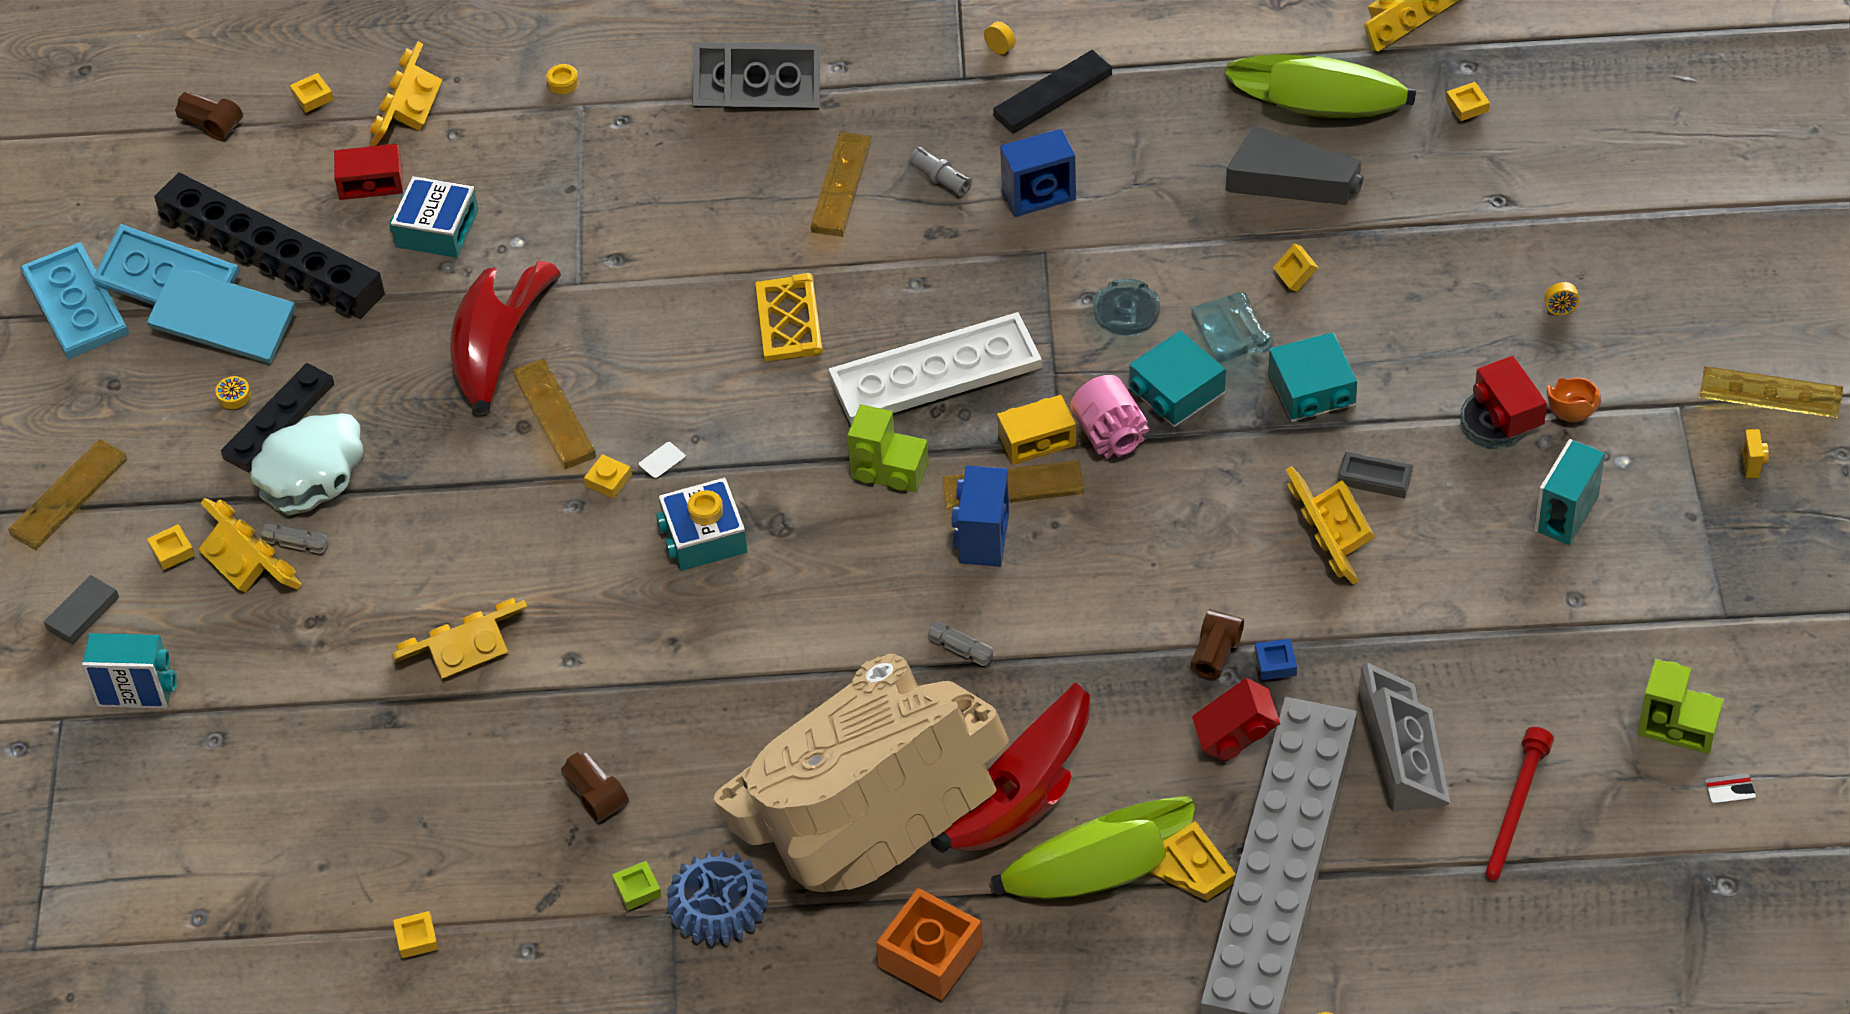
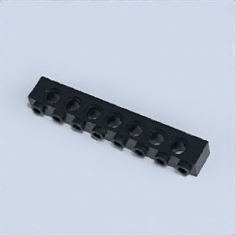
(269, 245)

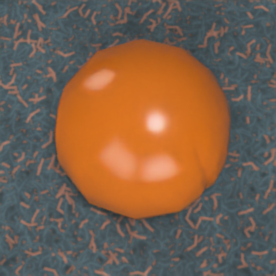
(1573, 399)

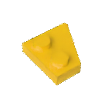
(1194, 864)

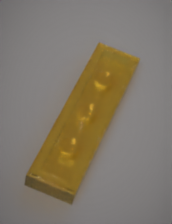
(841, 184)
(1771, 391)
(554, 413)
(1030, 482)
(67, 494)

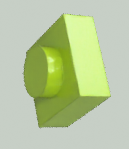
(636, 885)

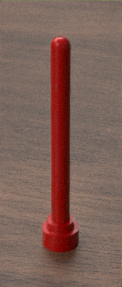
(1536, 744)

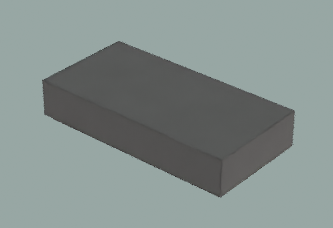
(1375, 474)
(81, 609)

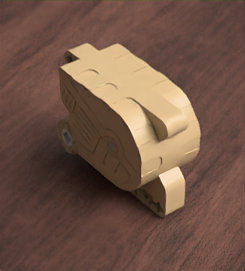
(866, 776)

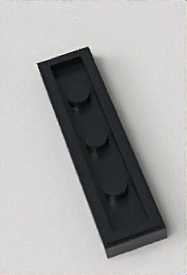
(1052, 91)

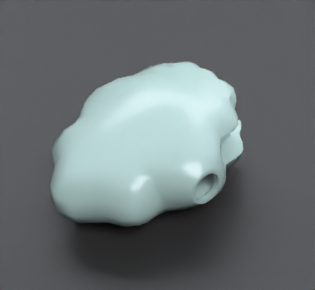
(307, 462)

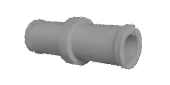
(940, 171)

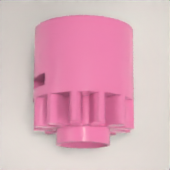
(1109, 416)

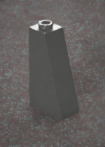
(1292, 170)

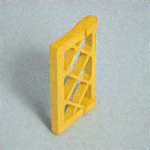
(792, 347)

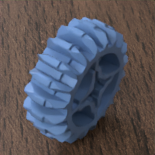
(706, 914)

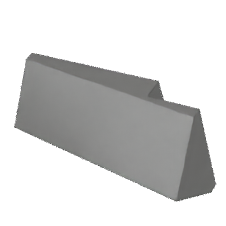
(756, 74)
(1403, 740)

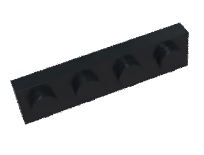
(281, 411)

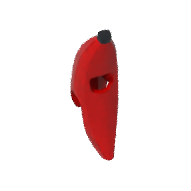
(484, 329)
(1025, 778)

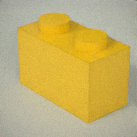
(1036, 429)

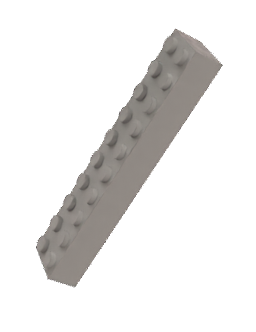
(1281, 860)

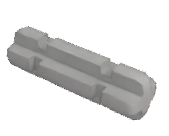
(294, 538)
(961, 643)

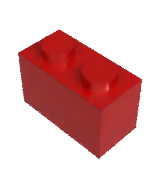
(368, 171)
(1510, 396)
(1236, 720)

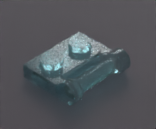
(1222, 330)

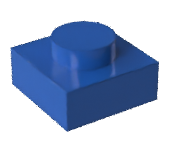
(1276, 659)

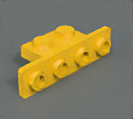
(1398, 17)
(410, 98)
(1338, 520)
(239, 553)
(465, 645)

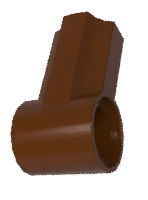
(214, 117)
(1218, 636)
(597, 792)

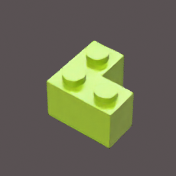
(881, 454)
(1678, 714)

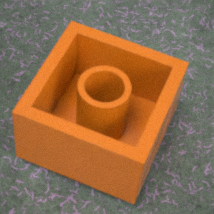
(929, 944)

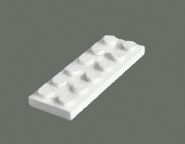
(937, 366)

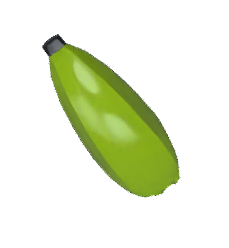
(1319, 85)
(1098, 852)

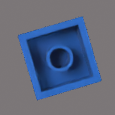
(1038, 172)
(981, 515)

